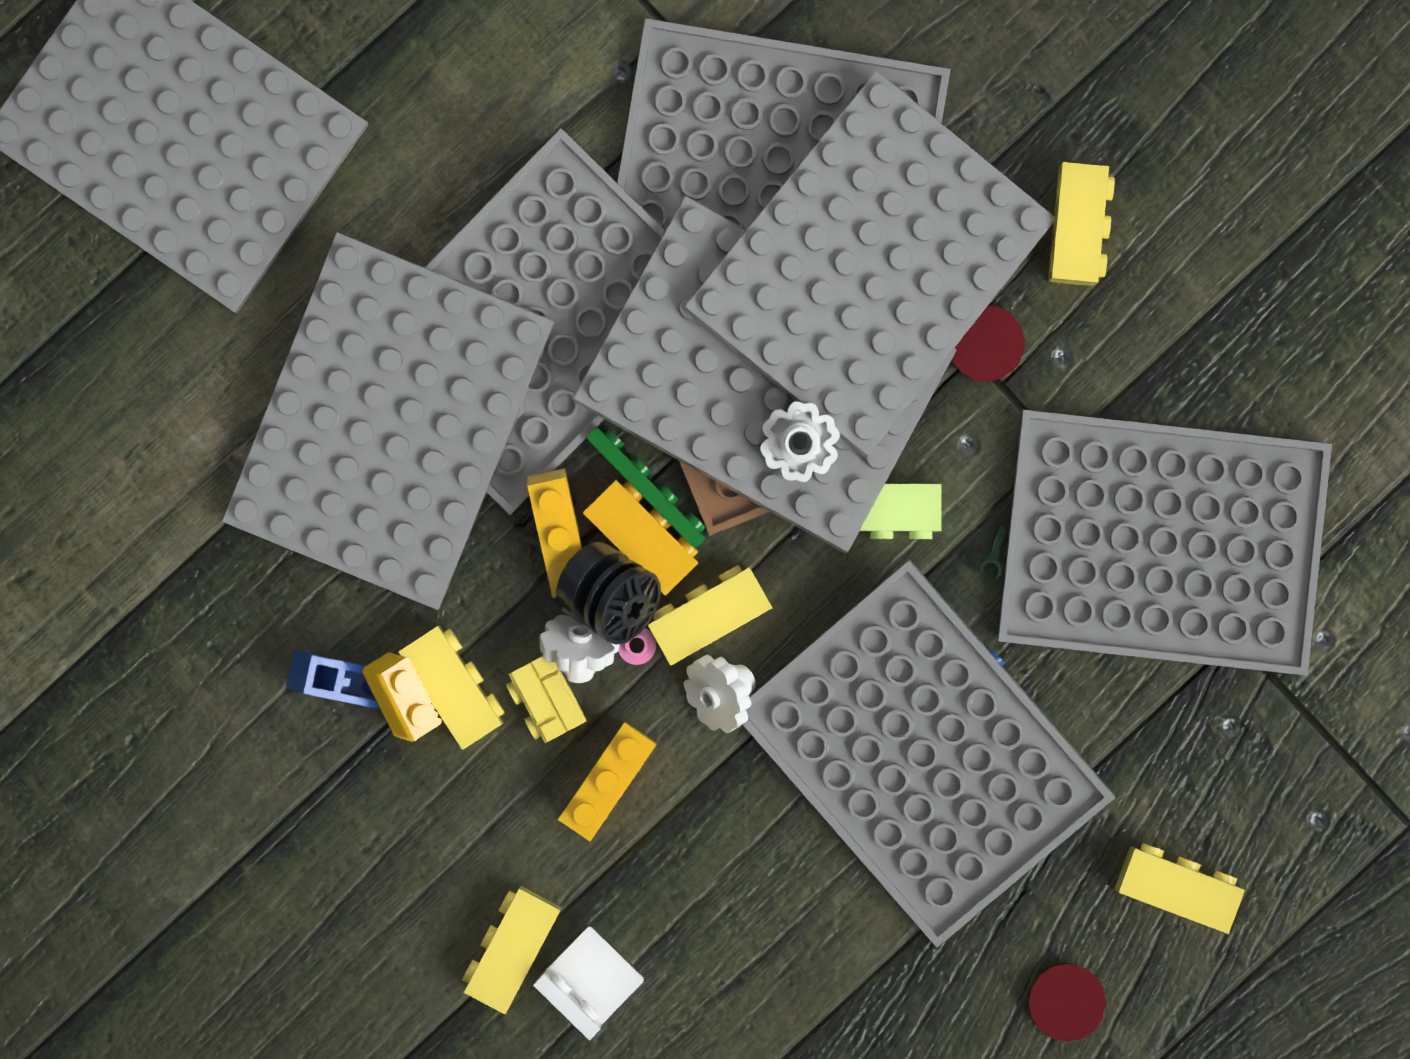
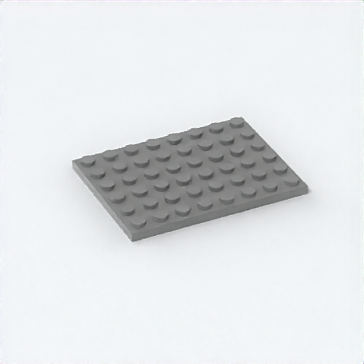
(740, 114)
(178, 136)
(571, 251)
(870, 263)
(707, 405)
(388, 421)
(1164, 542)
(924, 754)

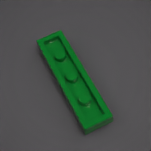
(636, 474)

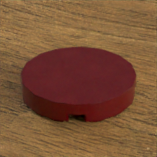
(990, 346)
(1066, 1002)

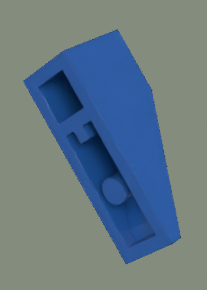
(330, 679)

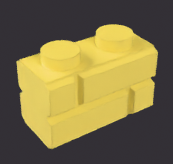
(547, 699)

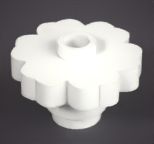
(796, 462)
(575, 649)
(719, 692)

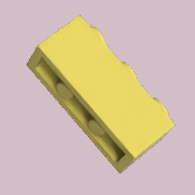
(1080, 224)
(709, 614)
(454, 686)
(1180, 887)
(510, 948)

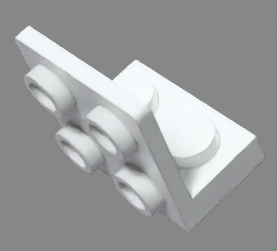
(588, 982)

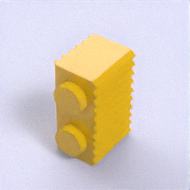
(401, 696)

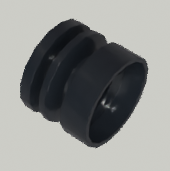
(608, 592)

